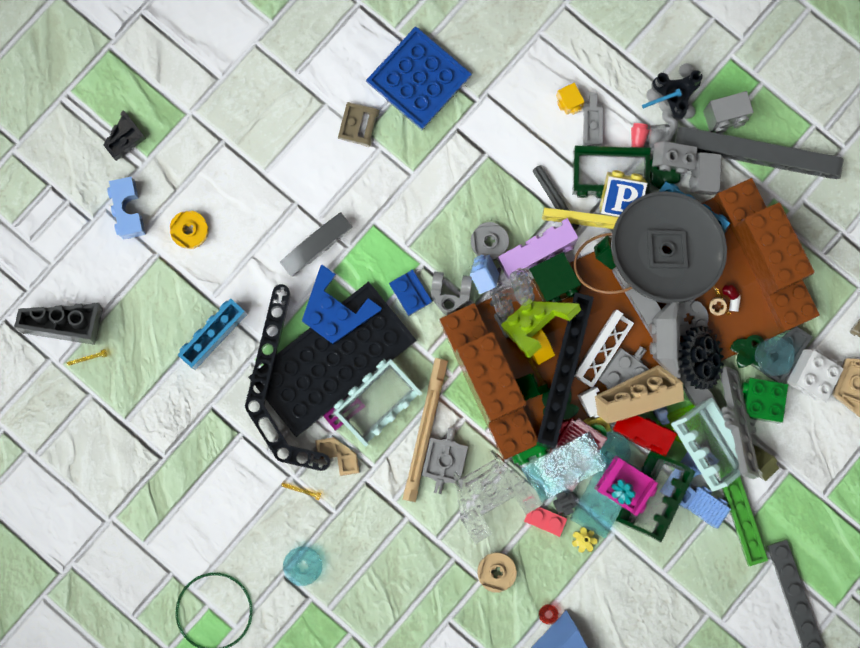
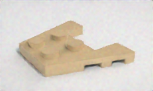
(848, 385)

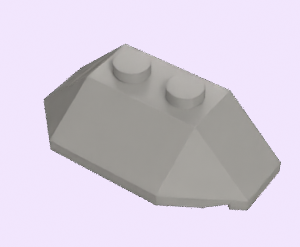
(666, 338)

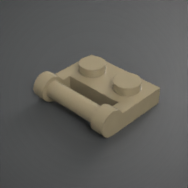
(352, 123)

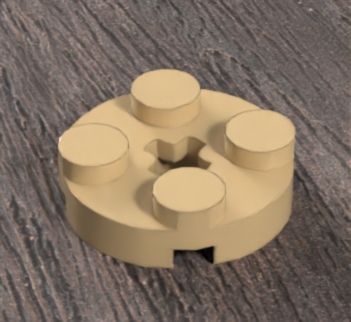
(487, 578)

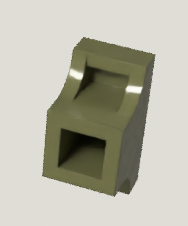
(766, 463)

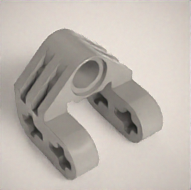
(440, 299)

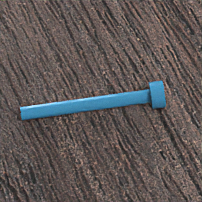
(677, 93)

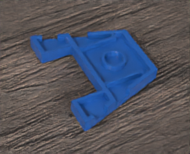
(331, 317)

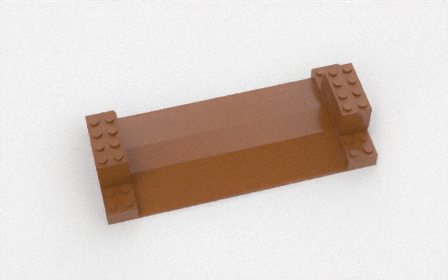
(761, 263)

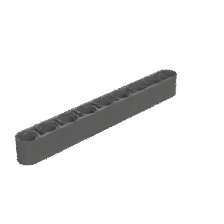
(762, 153)

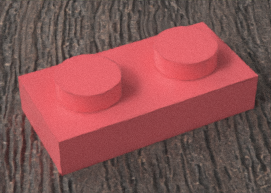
(546, 521)

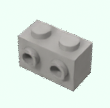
(674, 156)
(706, 176)

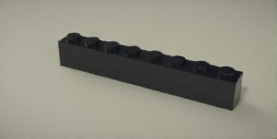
(564, 374)

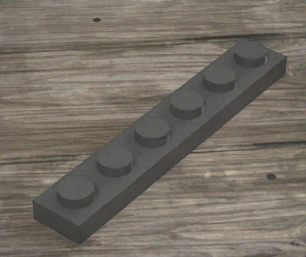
(794, 595)

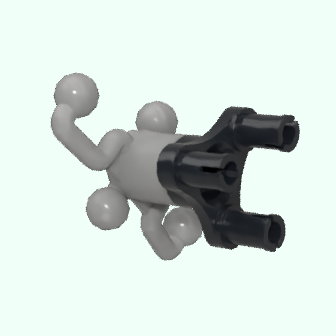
(675, 107)

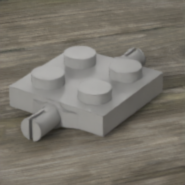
(623, 367)
(443, 459)

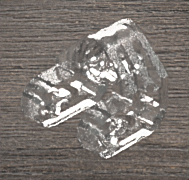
(517, 289)

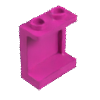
(642, 484)

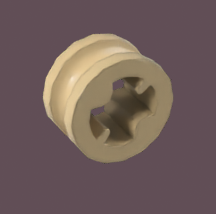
(722, 310)

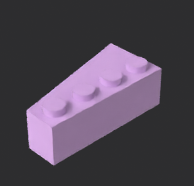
(539, 248)

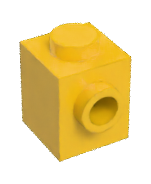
(570, 99)

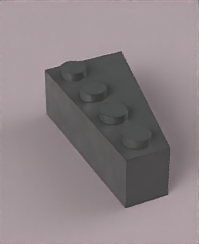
(67, 323)

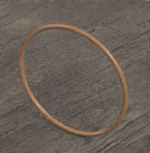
(580, 279)

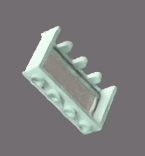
(376, 401)
(709, 444)

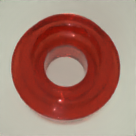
(542, 611)

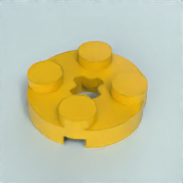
(184, 219)

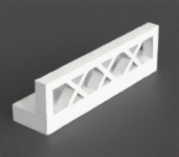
(598, 344)

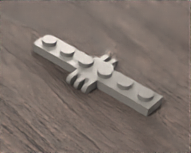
(739, 423)

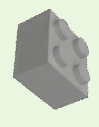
(728, 112)

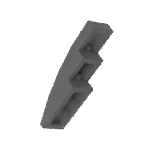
(315, 244)

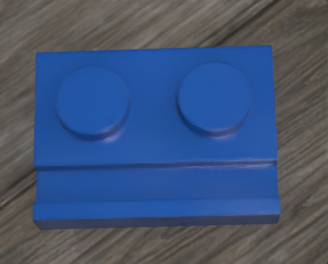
(410, 292)

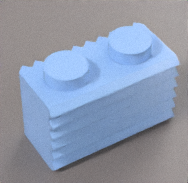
(484, 273)
(708, 508)

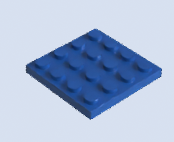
(418, 78)

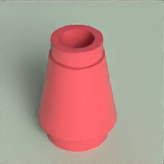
(639, 134)

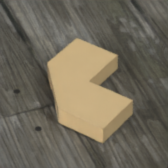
(346, 457)

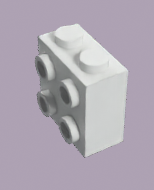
(815, 375)

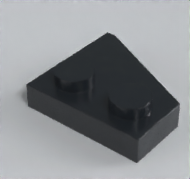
(123, 137)

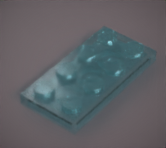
(565, 466)
(596, 510)

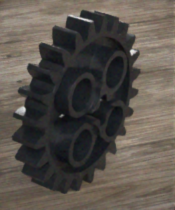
(701, 357)

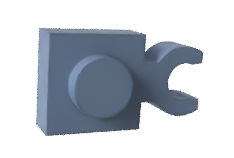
(661, 415)

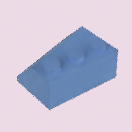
(561, 635)

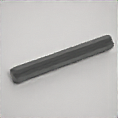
(551, 191)

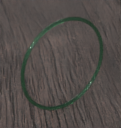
(214, 574)

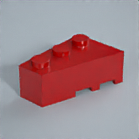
(646, 434)

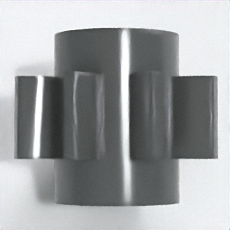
(564, 503)

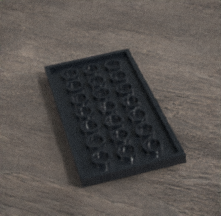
(317, 374)

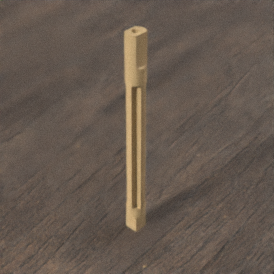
(425, 429)

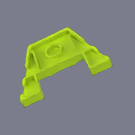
(532, 318)

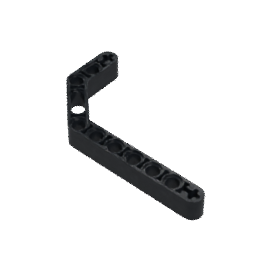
(257, 377)

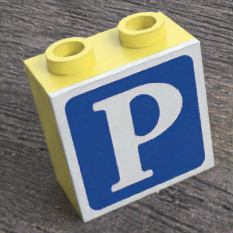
(621, 191)

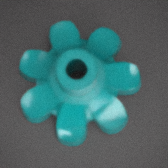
(623, 491)

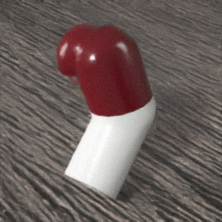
(734, 295)

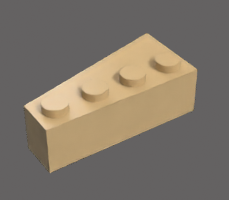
(639, 395)

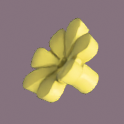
(580, 540)

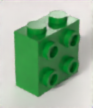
(765, 400)

